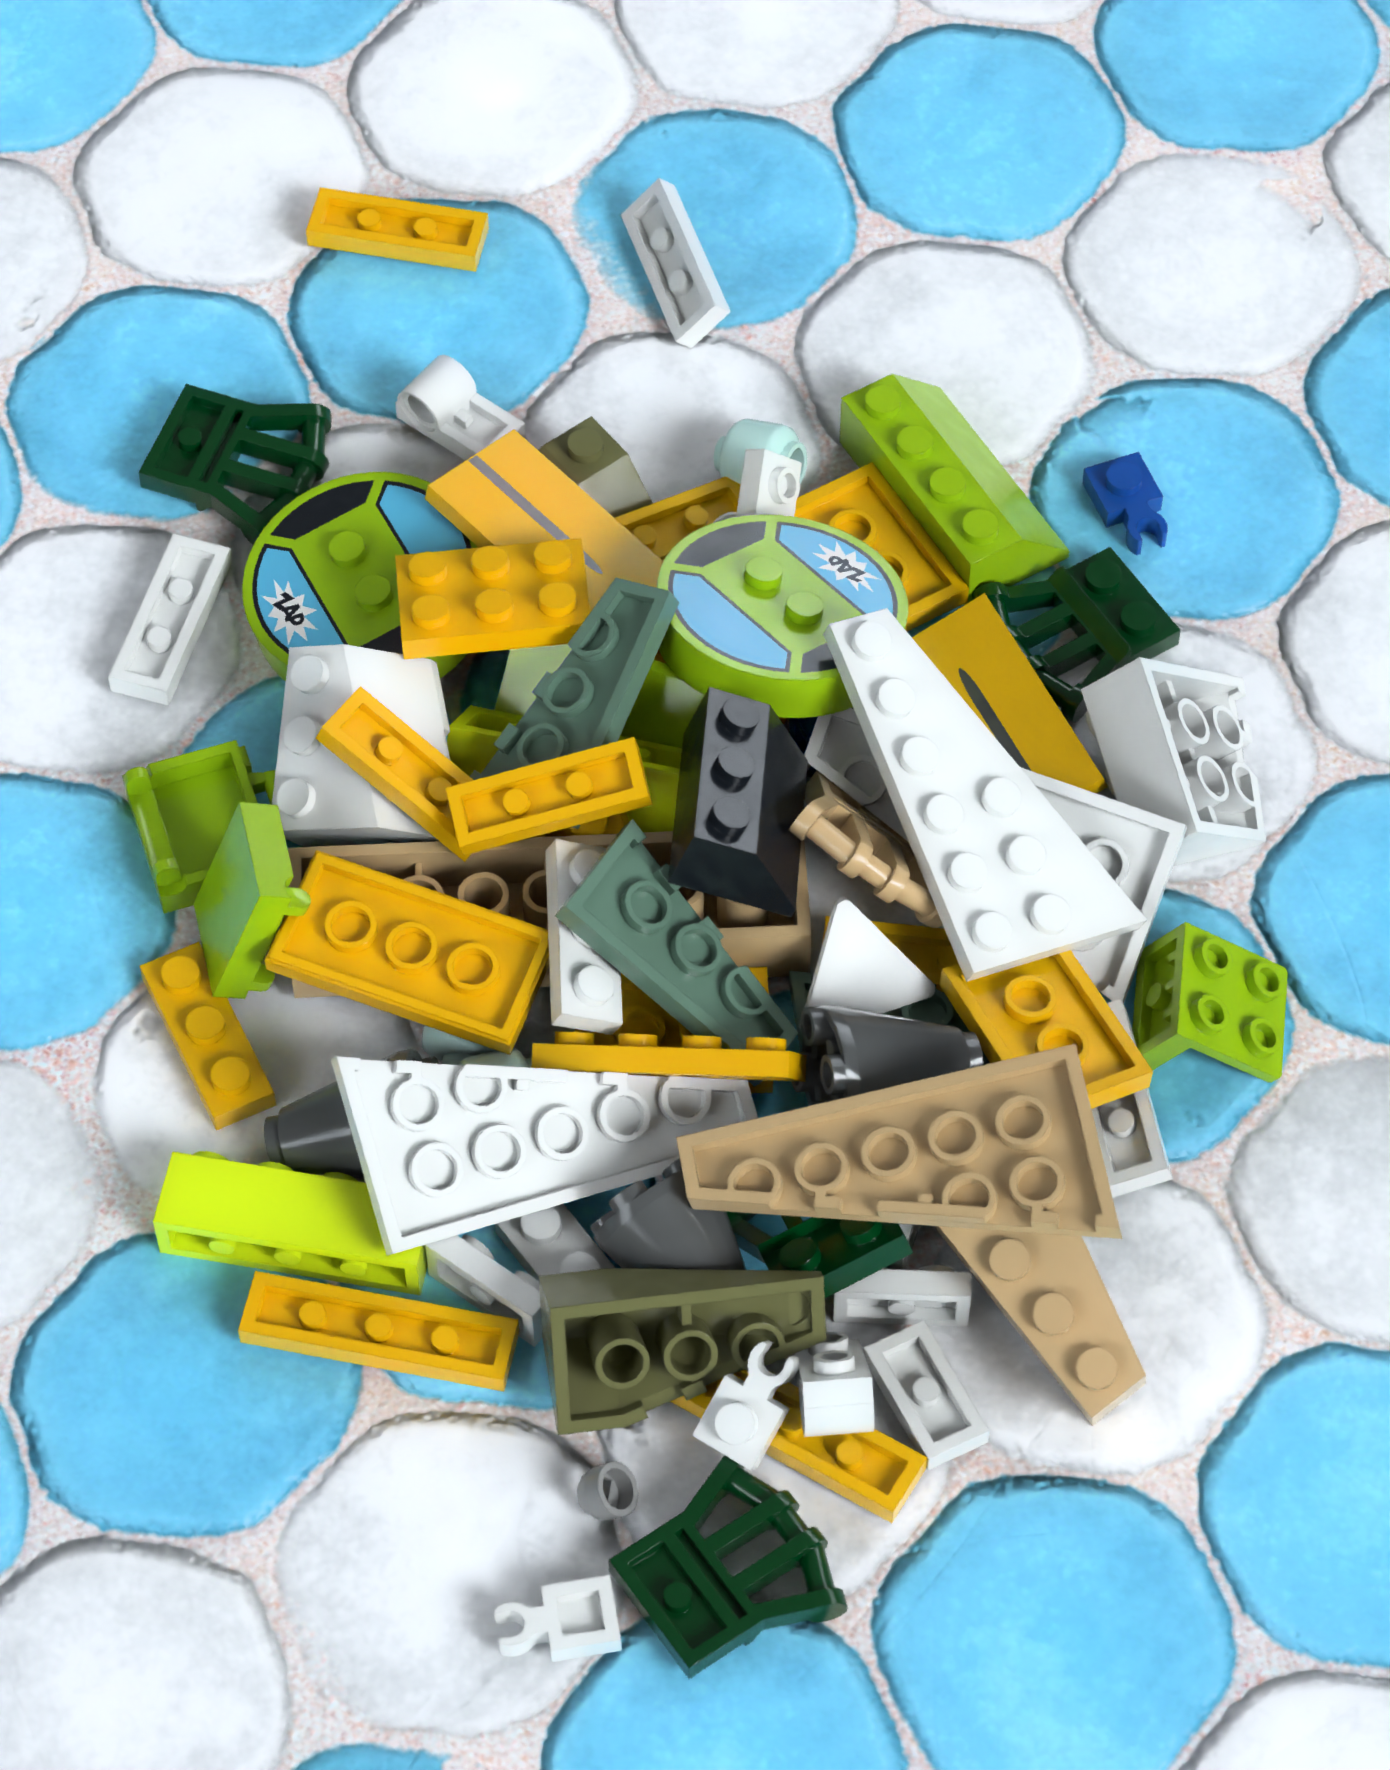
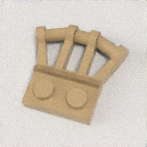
(864, 847)

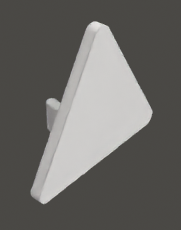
(863, 967)

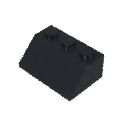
(736, 805)

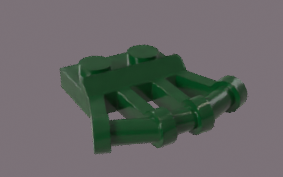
(208, 434)
(1103, 607)
(836, 1247)
(691, 1595)

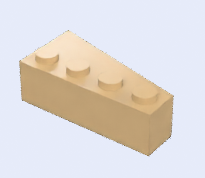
(1058, 1308)

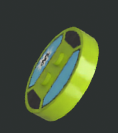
(330, 565)
(758, 606)

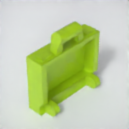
(185, 811)
(246, 901)

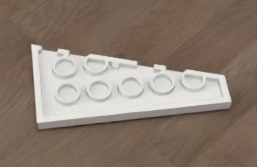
(985, 838)
(1127, 841)
(498, 1142)

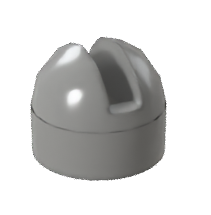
(608, 1491)

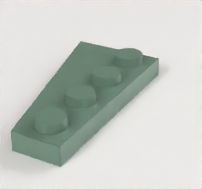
(595, 685)
(666, 949)

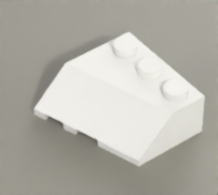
(1178, 752)
(314, 789)

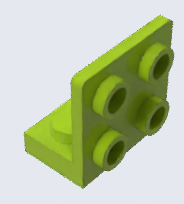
(1210, 999)

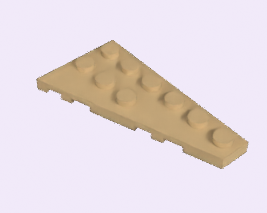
(958, 1149)

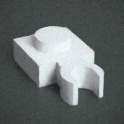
(743, 1413)
(574, 1619)

